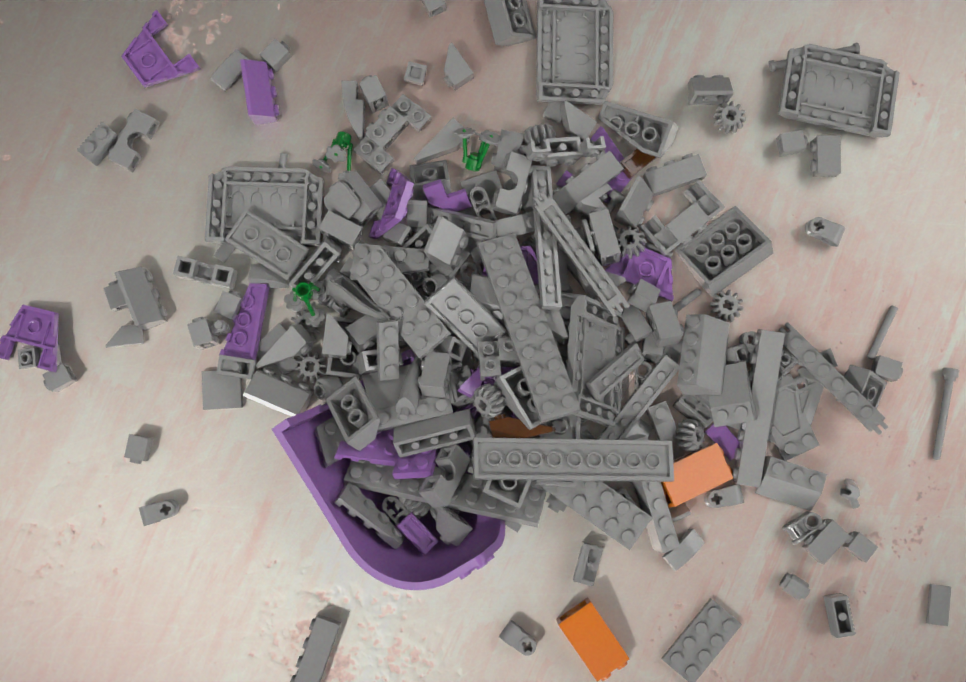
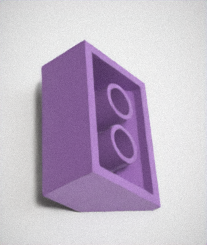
(259, 91)

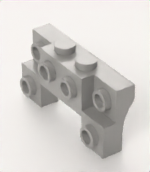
(387, 129)
(562, 150)
(681, 228)
(495, 355)

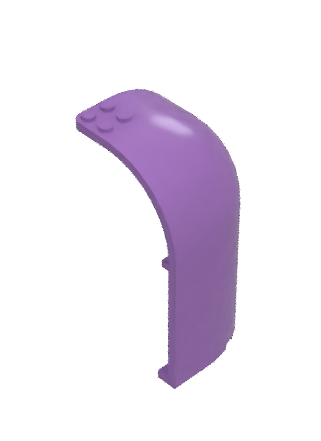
(397, 567)

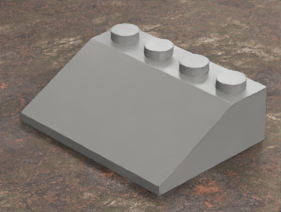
(725, 251)
(384, 399)

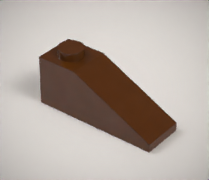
(514, 428)

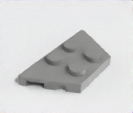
(329, 438)

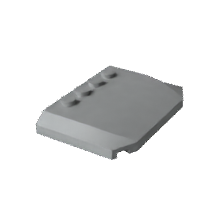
(574, 51)
(839, 90)
(255, 188)
(593, 344)

